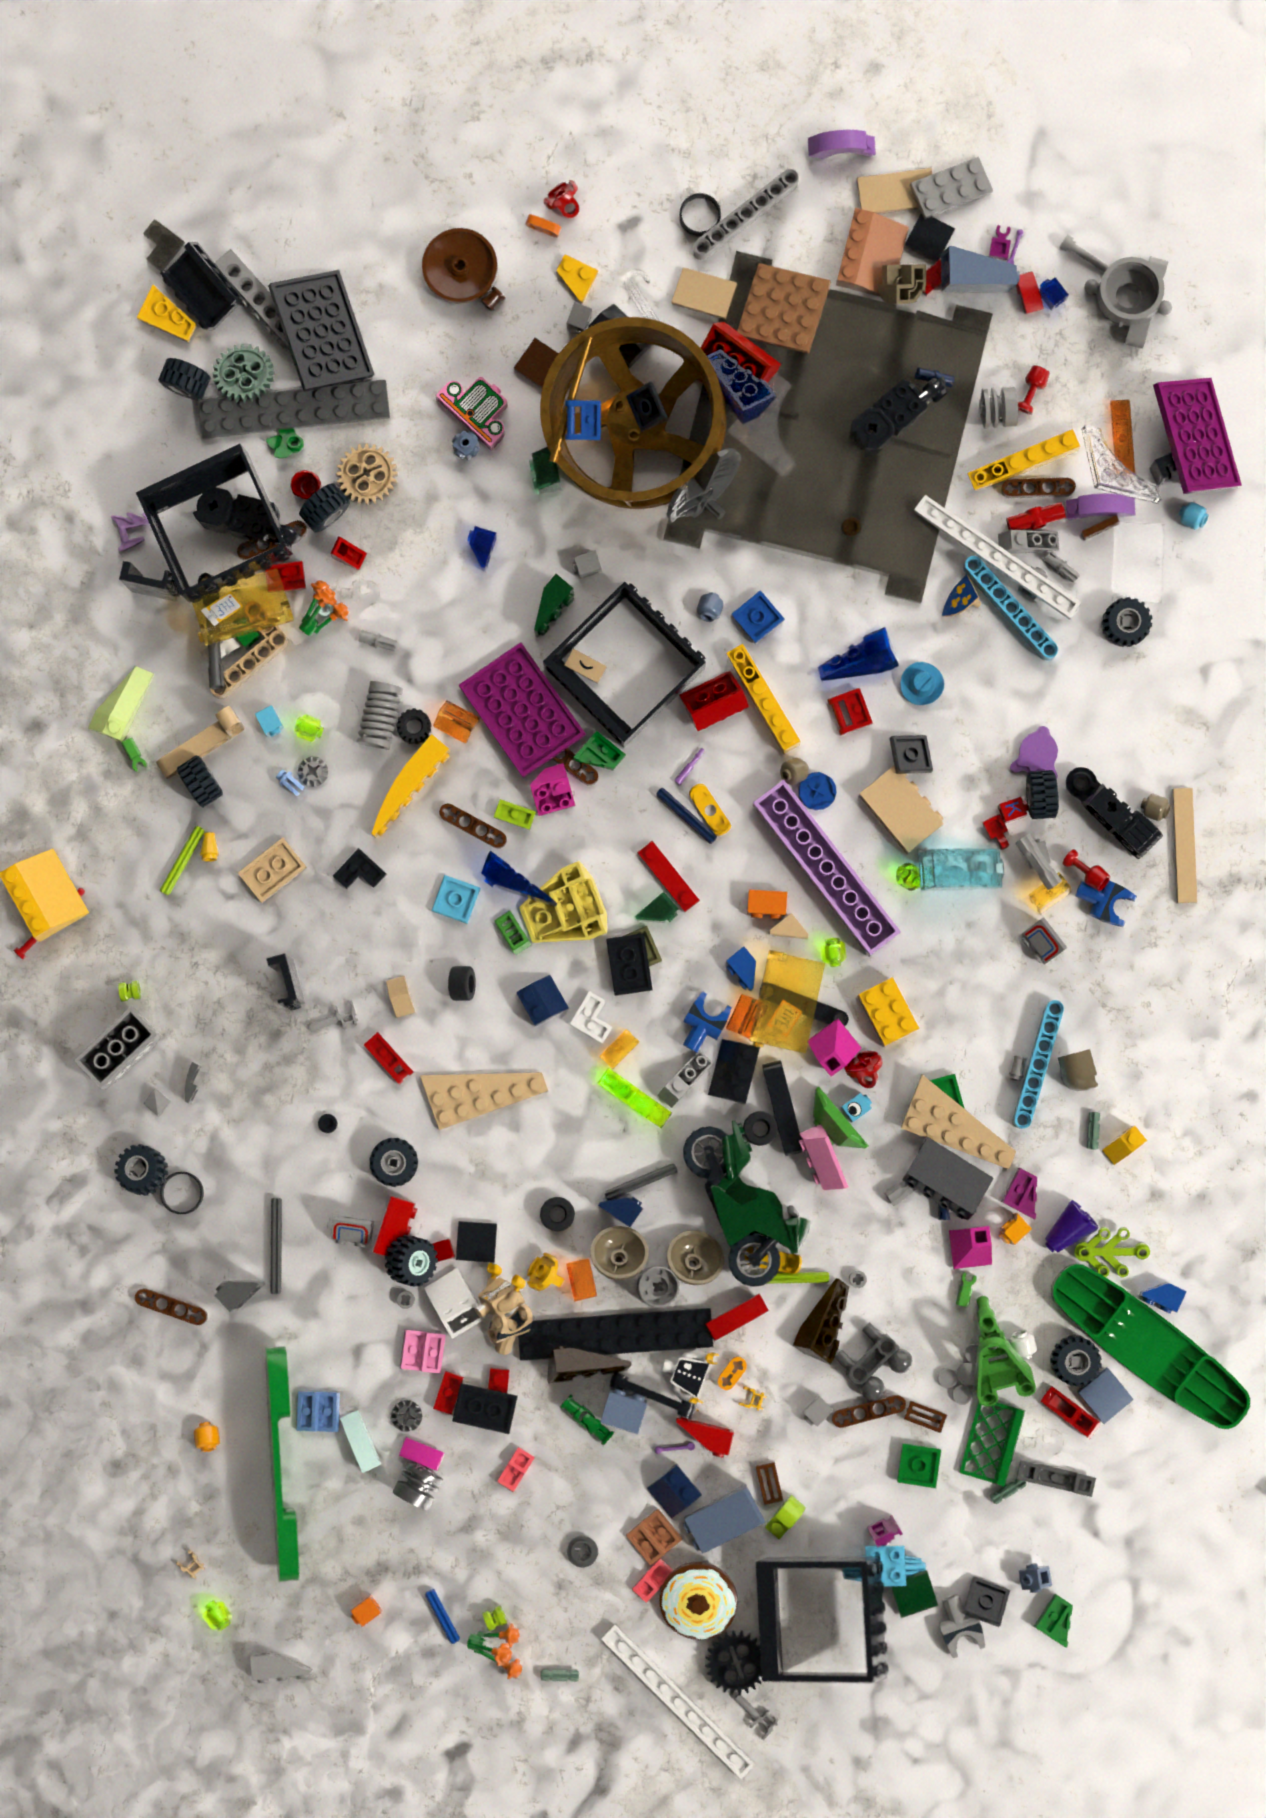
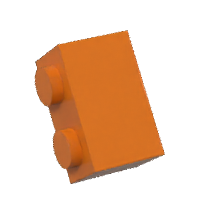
(767, 903)

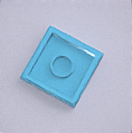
(456, 899)

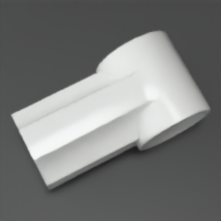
(228, 648)

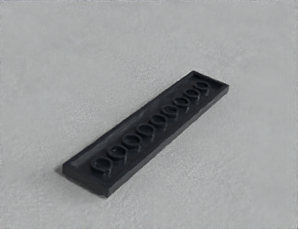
(618, 1333)

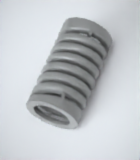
(371, 715)

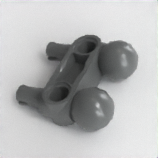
(898, 1359)

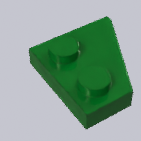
(600, 753)
(1056, 1620)

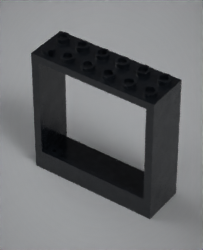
(192, 483)
(587, 697)
(770, 1625)

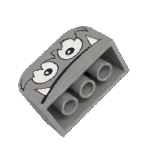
(118, 1048)

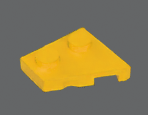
(577, 276)

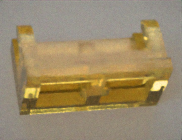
(1046, 899)
(619, 1049)

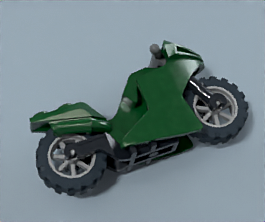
(744, 1208)

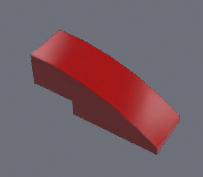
(736, 1317)
(1070, 1412)

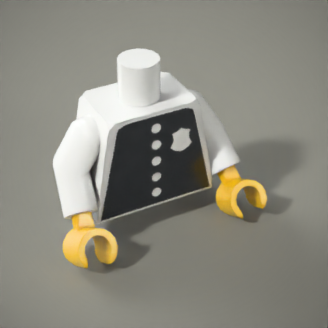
(689, 1374)

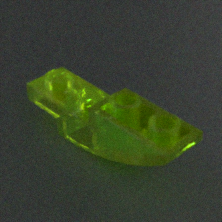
(634, 1098)

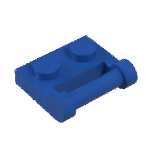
(589, 420)

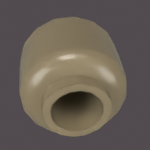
(794, 771)
(1155, 807)

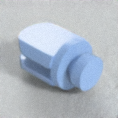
(285, 777)

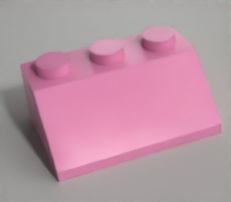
(822, 1159)

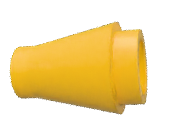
(209, 848)

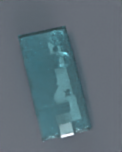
(960, 869)

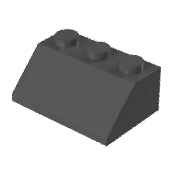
(236, 1293)

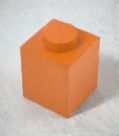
(365, 1611)

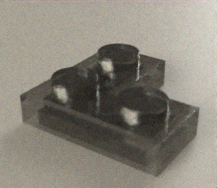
(167, 245)

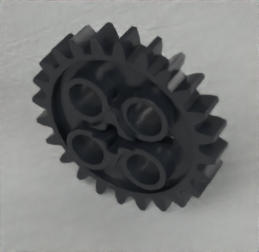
(720, 1668)

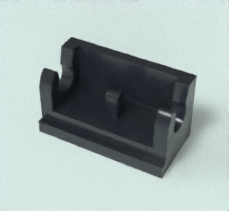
(1160, 470)

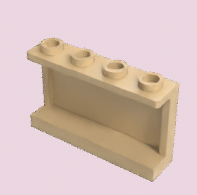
(901, 809)

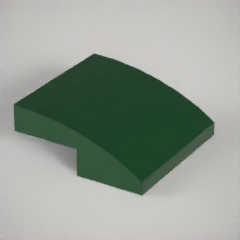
(916, 1595)

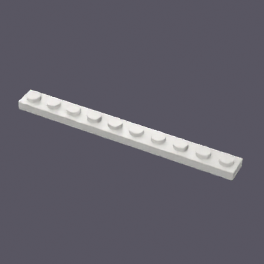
(997, 557)
(677, 1701)

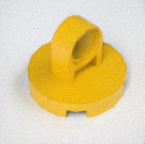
(544, 1272)

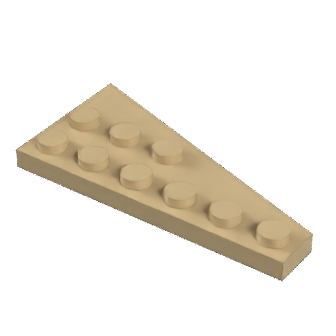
(471, 1095)
(946, 1122)

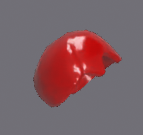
(305, 484)

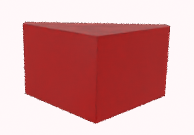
(348, 553)

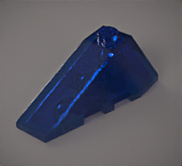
(742, 390)
(868, 657)
(503, 876)

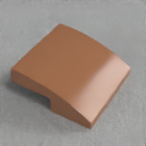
(654, 1536)

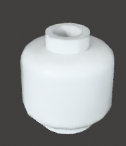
(1023, 1343)

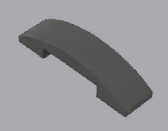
(1056, 1478)

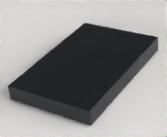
(629, 964)
(485, 1408)

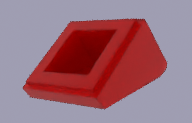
(444, 1250)

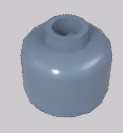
(710, 607)

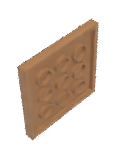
(784, 308)

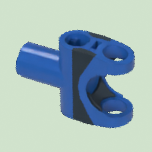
(1104, 901)
(703, 1024)

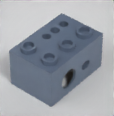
(624, 1411)

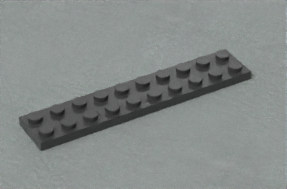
(294, 409)

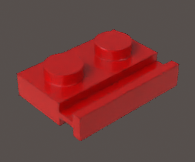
(291, 575)

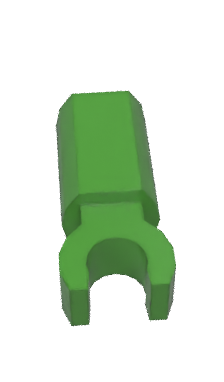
(133, 753)
(965, 1291)

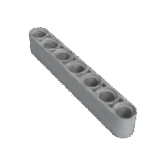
(749, 206)

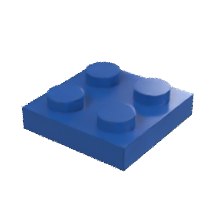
(757, 617)

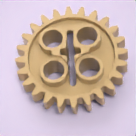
(375, 488)

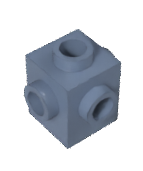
(468, 451)
(1035, 1577)

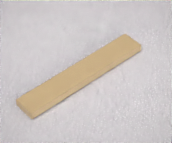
(1184, 845)

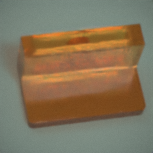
(456, 721)
(743, 1016)
(581, 1279)

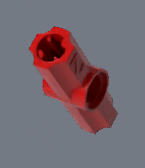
(1036, 517)

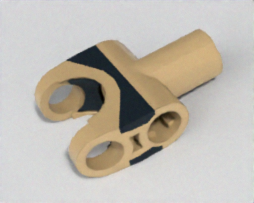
(505, 1329)

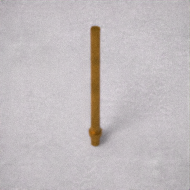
(556, 448)

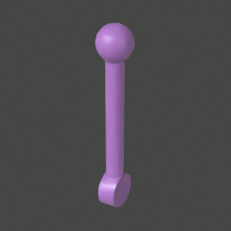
(1020, 232)
(690, 1446)

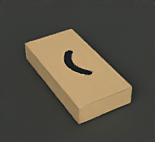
(585, 666)

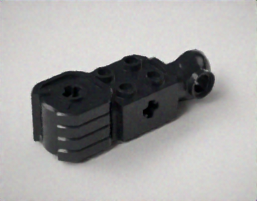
(894, 414)
(240, 516)
(1131, 830)

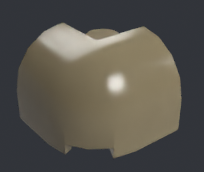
(902, 283)
(1078, 1071)

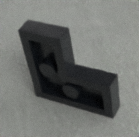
(359, 865)

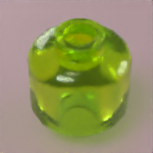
(308, 728)
(908, 876)
(833, 952)
(217, 1615)

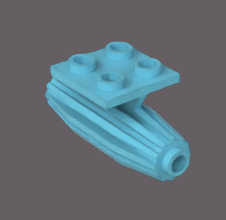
(895, 1565)

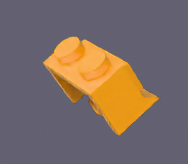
(1014, 1230)

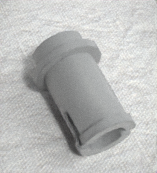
(1017, 1068)

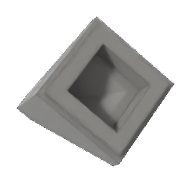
(156, 1102)

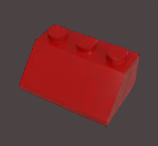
(714, 700)
(395, 1223)

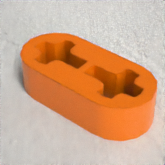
(543, 225)

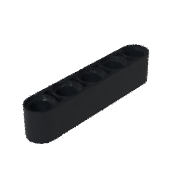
(782, 1107)

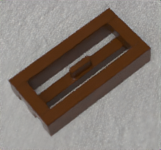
(1100, 527)
(941, 1422)
(765, 1467)

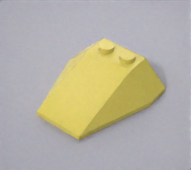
(577, 912)

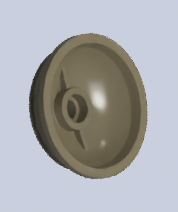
(621, 1244)
(698, 1249)

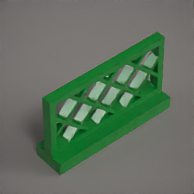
(1008, 1448)

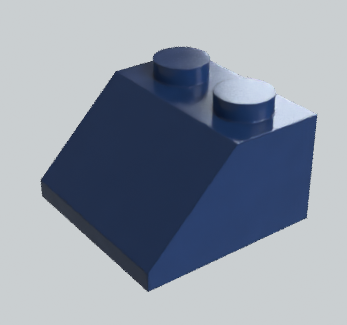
(542, 1000)
(623, 1209)
(674, 1491)

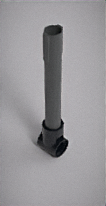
(216, 672)

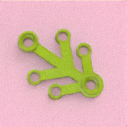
(1109, 1250)

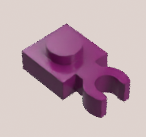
(1000, 246)

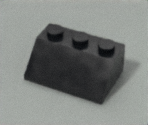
(630, 352)
(733, 1071)

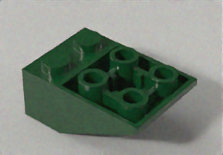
(554, 598)

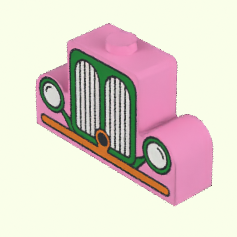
(476, 408)

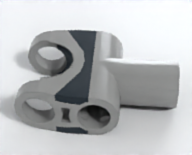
(959, 1625)

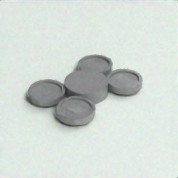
(965, 1375)

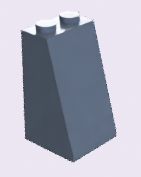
(975, 272)
(723, 1519)

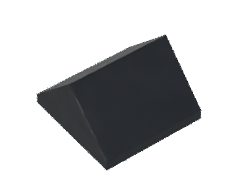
(647, 407)

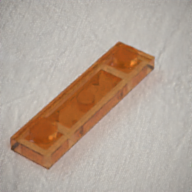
(1122, 432)

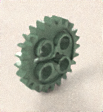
(243, 373)

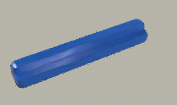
(442, 1616)

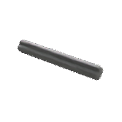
(641, 1181)

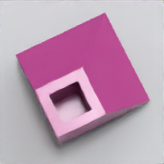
(552, 790)
(834, 1047)
(971, 1247)

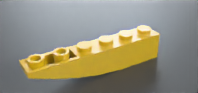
(1025, 460)
(763, 699)
(409, 781)

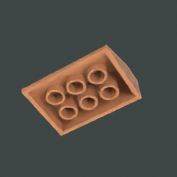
(870, 244)

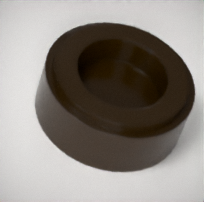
(851, 526)

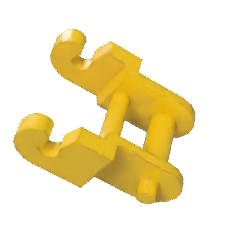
(758, 1406)

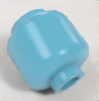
(1193, 515)

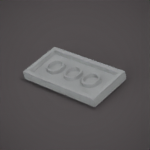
(951, 187)

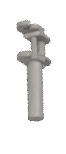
(334, 1019)
(756, 1715)

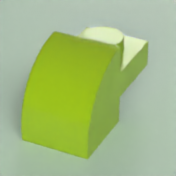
(785, 1517)

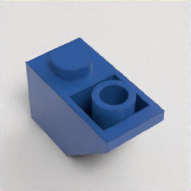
(744, 967)
(1165, 1295)

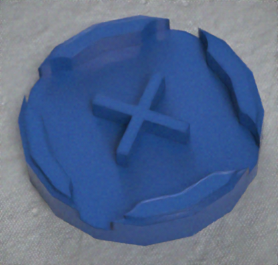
(817, 791)

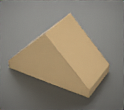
(789, 928)
(400, 996)

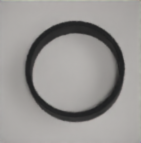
(698, 196)
(200, 1199)

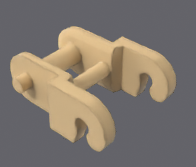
(200, 1566)

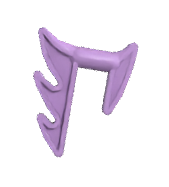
(123, 524)

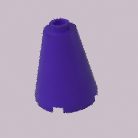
(1070, 1228)

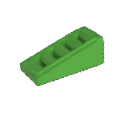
(521, 945)

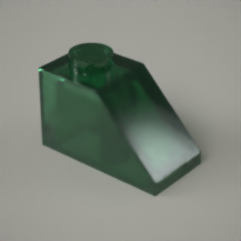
(658, 910)

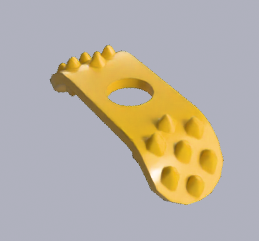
(702, 798)
(788, 1262)

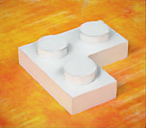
(586, 1020)

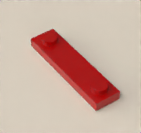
(668, 876)

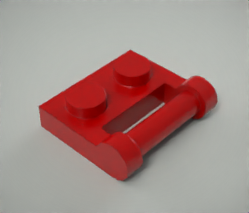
(856, 709)

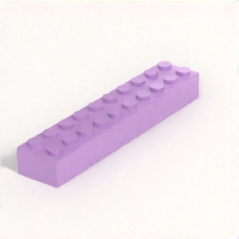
(826, 868)

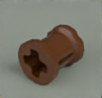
(492, 299)

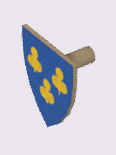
(961, 598)

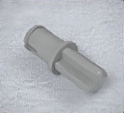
(1062, 567)
(377, 640)

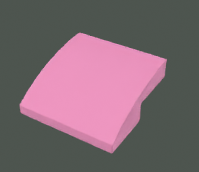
(422, 1351)

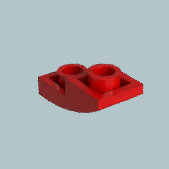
(1029, 293)

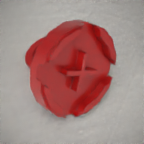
(561, 196)
(865, 1064)

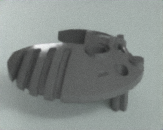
(706, 487)

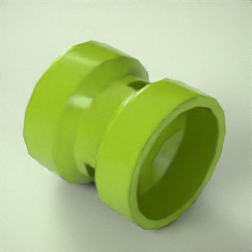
(129, 990)
(499, 1617)

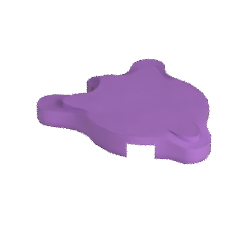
(1036, 752)

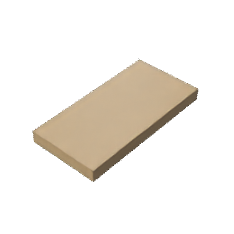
(889, 191)

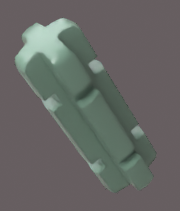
(1093, 1130)
(1007, 1491)
(560, 1675)

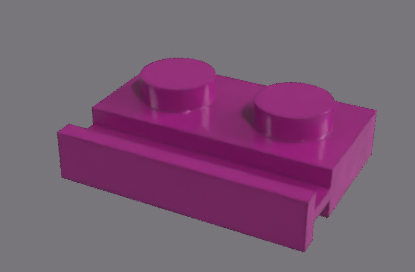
(884, 1531)

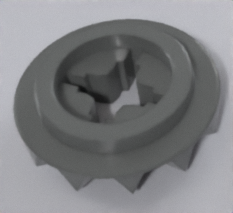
(414, 1411)
(573, 1554)

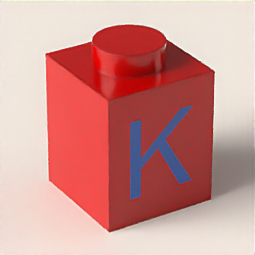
(1013, 809)

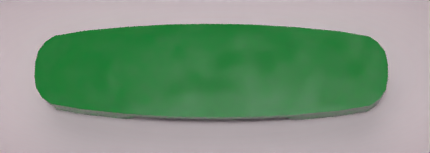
(1150, 1346)
(284, 1518)

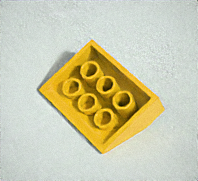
(44, 894)

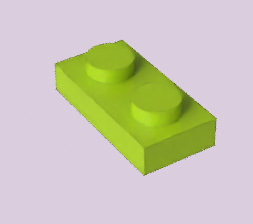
(514, 814)

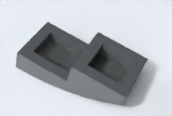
(190, 1088)

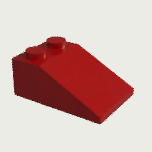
(710, 1436)

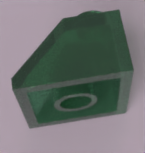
(546, 472)

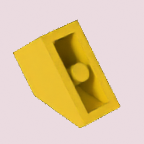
(1124, 1145)

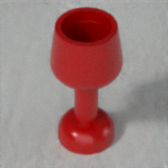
(1037, 379)
(1095, 876)

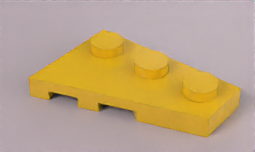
(164, 315)

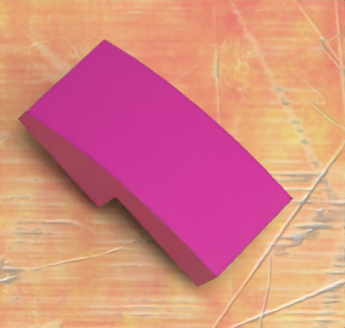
(421, 1454)

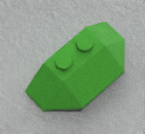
(834, 1123)

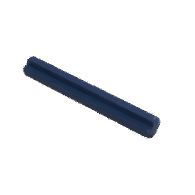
(686, 815)

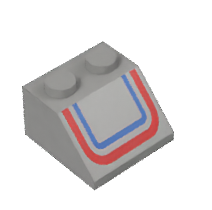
(1043, 941)
(351, 1230)

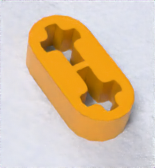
(736, 1376)

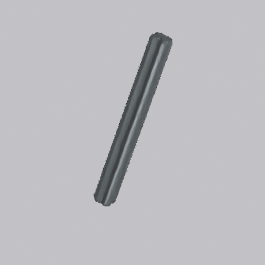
(276, 1245)

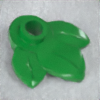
(283, 442)

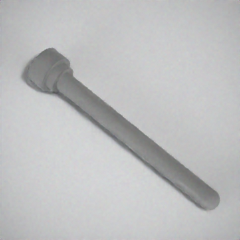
(1069, 244)

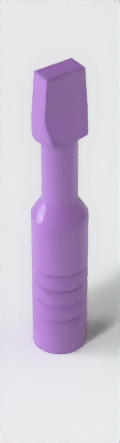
(688, 768)

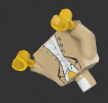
(500, 1294)

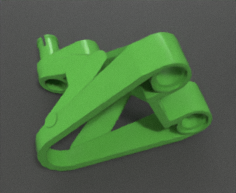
(1001, 1372)

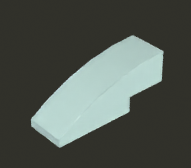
(360, 1441)

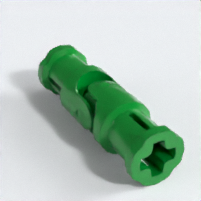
(593, 1425)

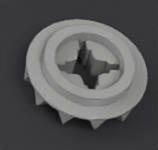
(322, 771)

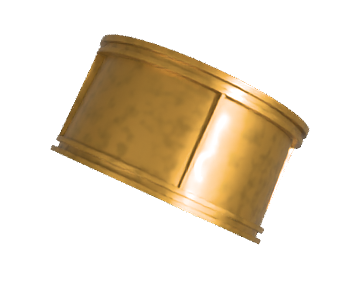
(617, 412)

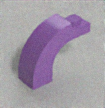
(841, 141)
(1100, 505)

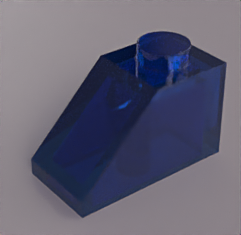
(482, 545)

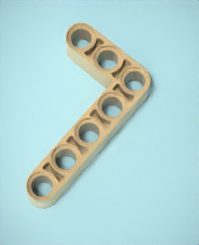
(253, 655)
(202, 743)

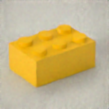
(888, 1012)

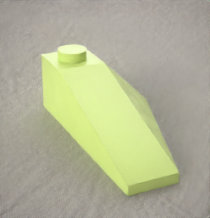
(120, 708)

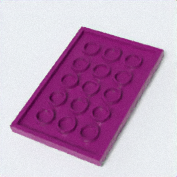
(1197, 435)
(522, 710)

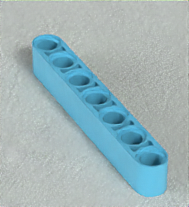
(1012, 618)
(1044, 1056)

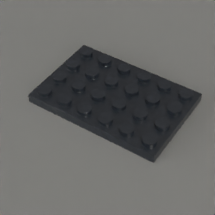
(321, 330)

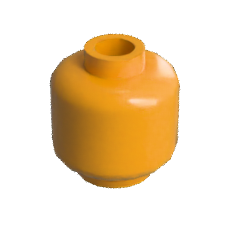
(206, 1437)

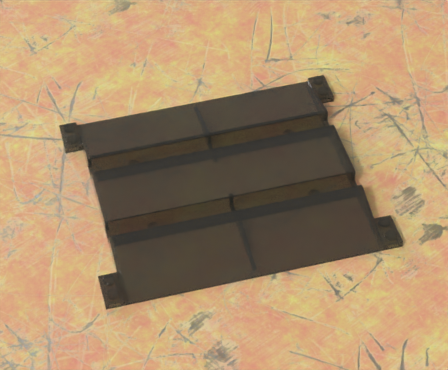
(853, 361)

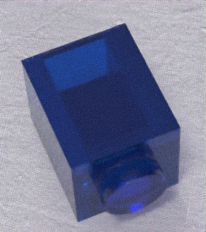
(1053, 293)

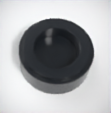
(327, 1123)

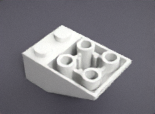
(454, 1303)

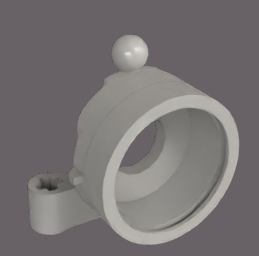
(1148, 279)

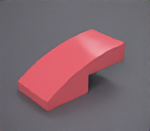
(515, 1469)
(652, 1580)

